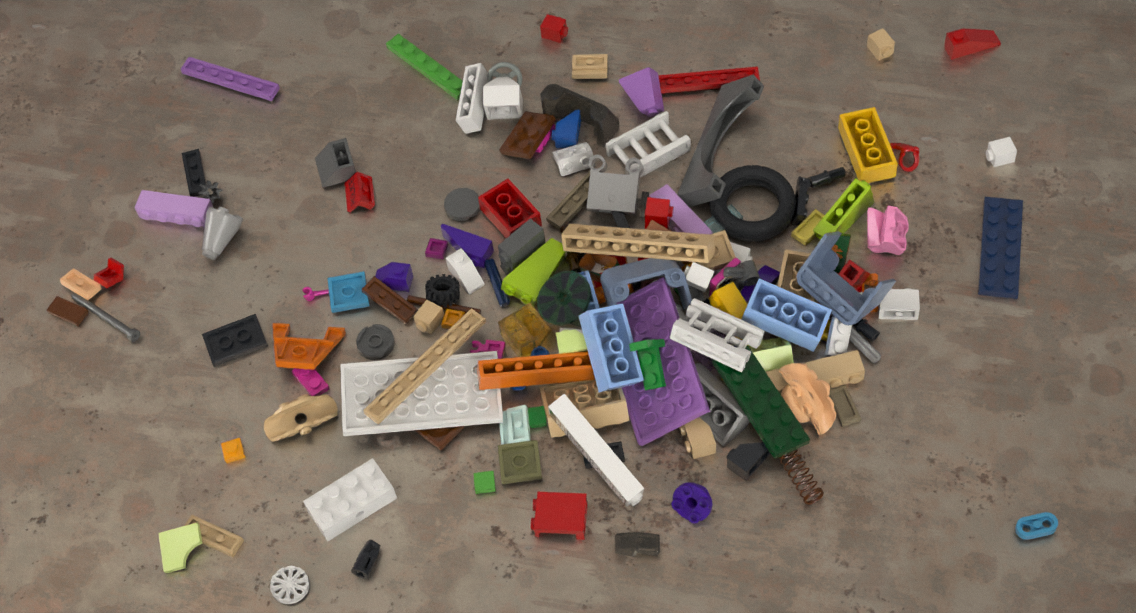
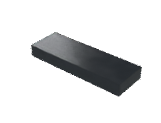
(194, 171)

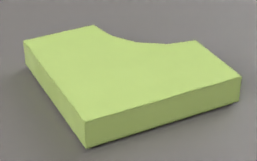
(177, 545)

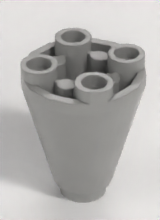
(219, 231)

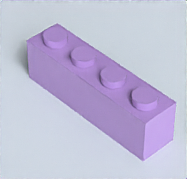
(172, 208)
(683, 217)

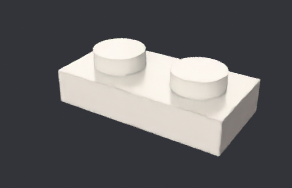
(837, 338)

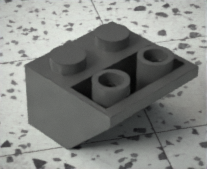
(335, 163)

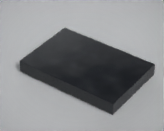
(234, 340)

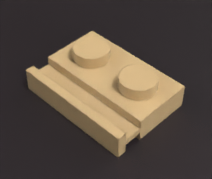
(590, 66)

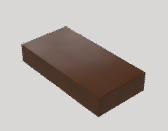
(67, 311)

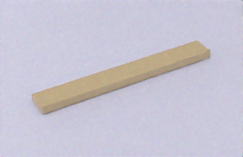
(424, 366)

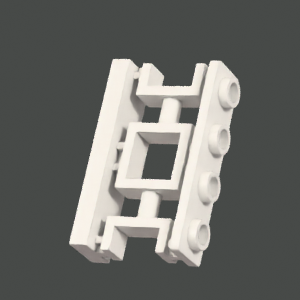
(711, 344)

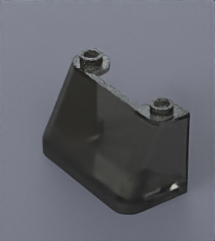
(562, 102)

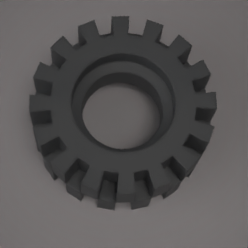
(439, 297)

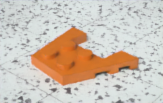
(303, 352)

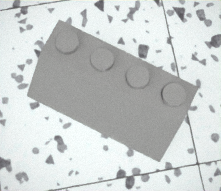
(725, 413)

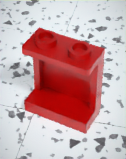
(560, 513)

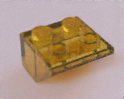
(524, 330)

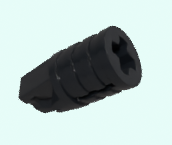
(366, 559)

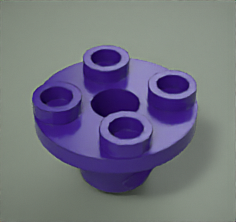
(692, 502)

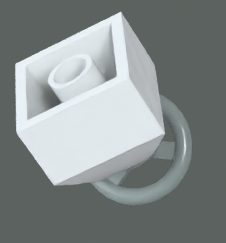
(503, 95)

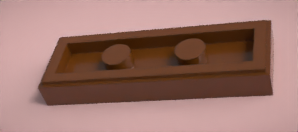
(389, 300)

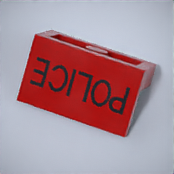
(359, 192)

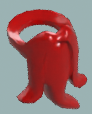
(906, 148)

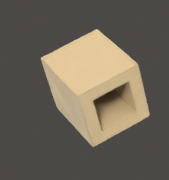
(880, 44)
(428, 317)

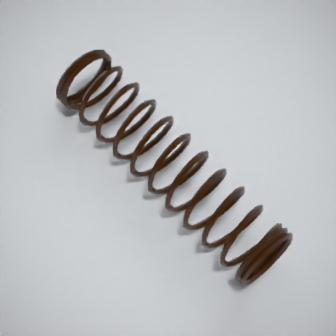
(812, 493)

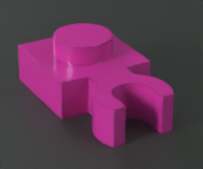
(490, 345)

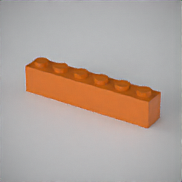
(534, 370)

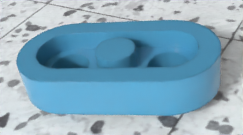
(1035, 525)

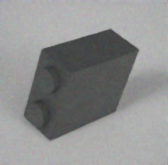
(520, 245)

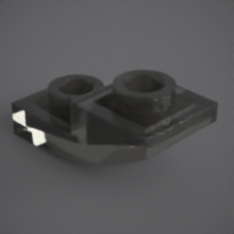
(637, 542)

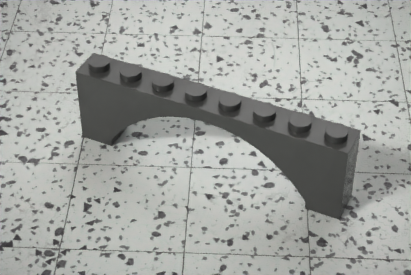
(700, 182)

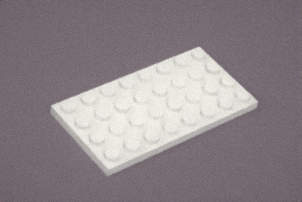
(443, 400)

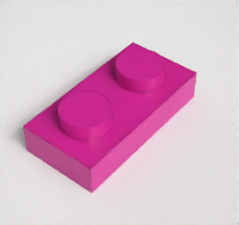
(311, 381)

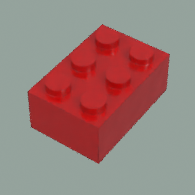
(507, 208)

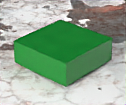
(537, 417)

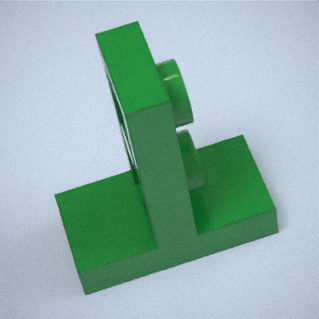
(650, 362)

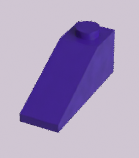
(475, 247)

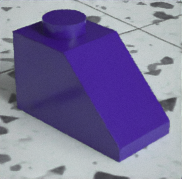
(396, 276)

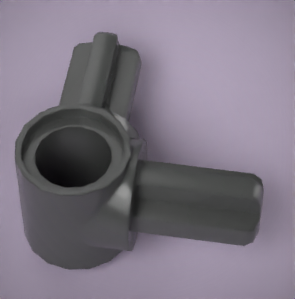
(745, 273)

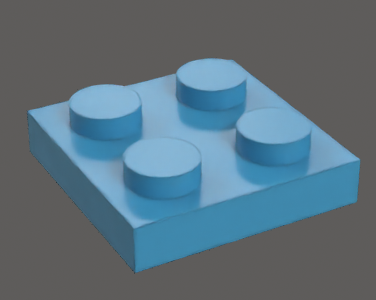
(347, 293)

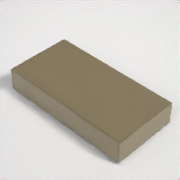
(844, 406)

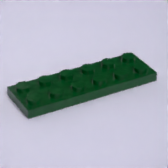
(764, 406)

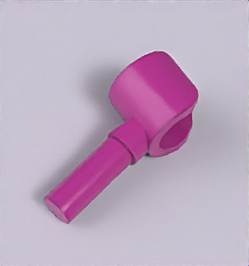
(311, 294)

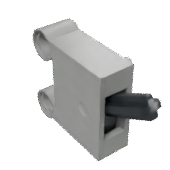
(614, 192)

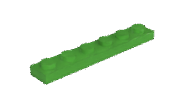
(426, 65)

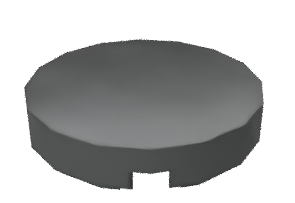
(462, 204)
(375, 342)

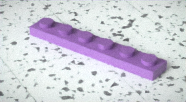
(230, 78)

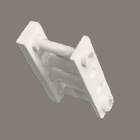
(656, 159)

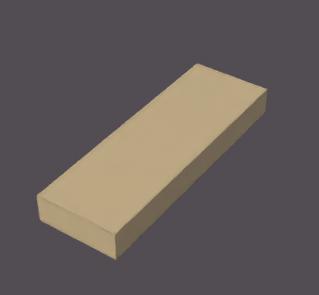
(217, 537)

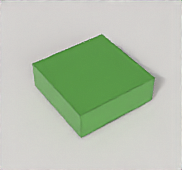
(484, 482)

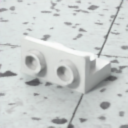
(573, 158)

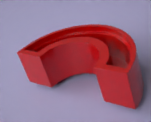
(658, 211)

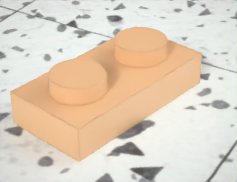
(80, 284)

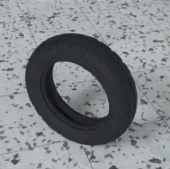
(762, 229)

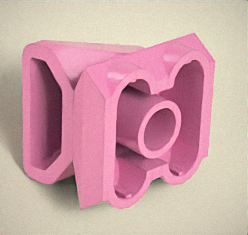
(887, 230)

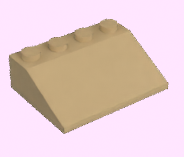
(597, 408)

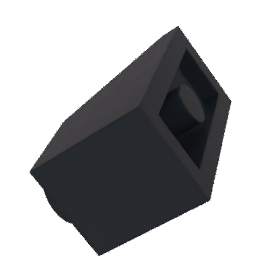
(747, 458)

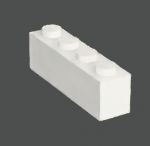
(470, 107)

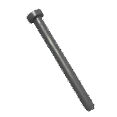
(132, 334)

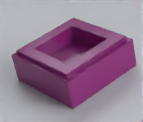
(436, 248)

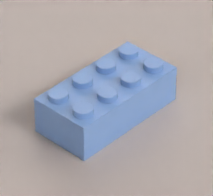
(786, 315)
(607, 343)

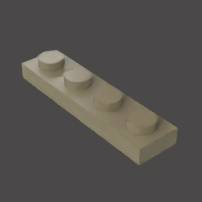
(570, 204)

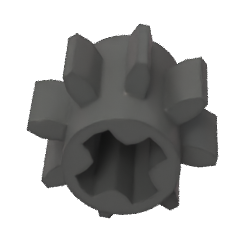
(214, 189)

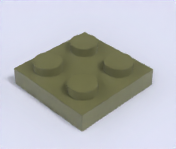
(519, 462)

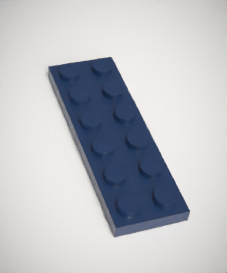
(1000, 247)

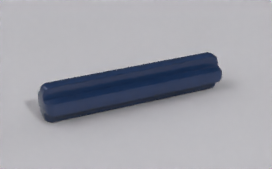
(496, 282)

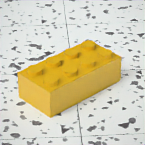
(867, 145)

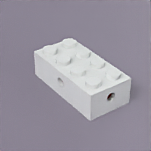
(350, 499)

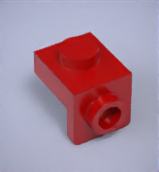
(111, 274)

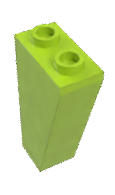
(847, 209)
(532, 273)

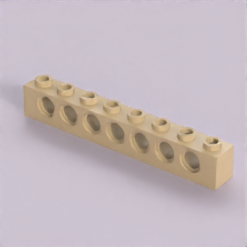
(638, 243)

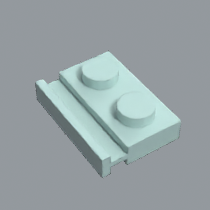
(515, 425)

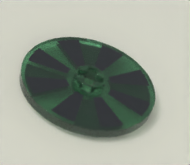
(553, 291)

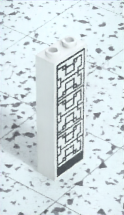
(596, 451)

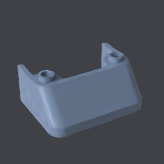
(616, 279)
(831, 290)

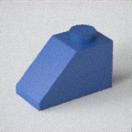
(567, 130)

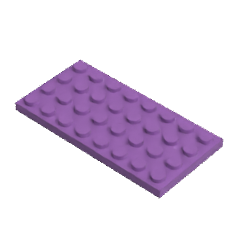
(662, 409)

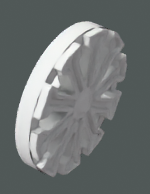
(289, 585)

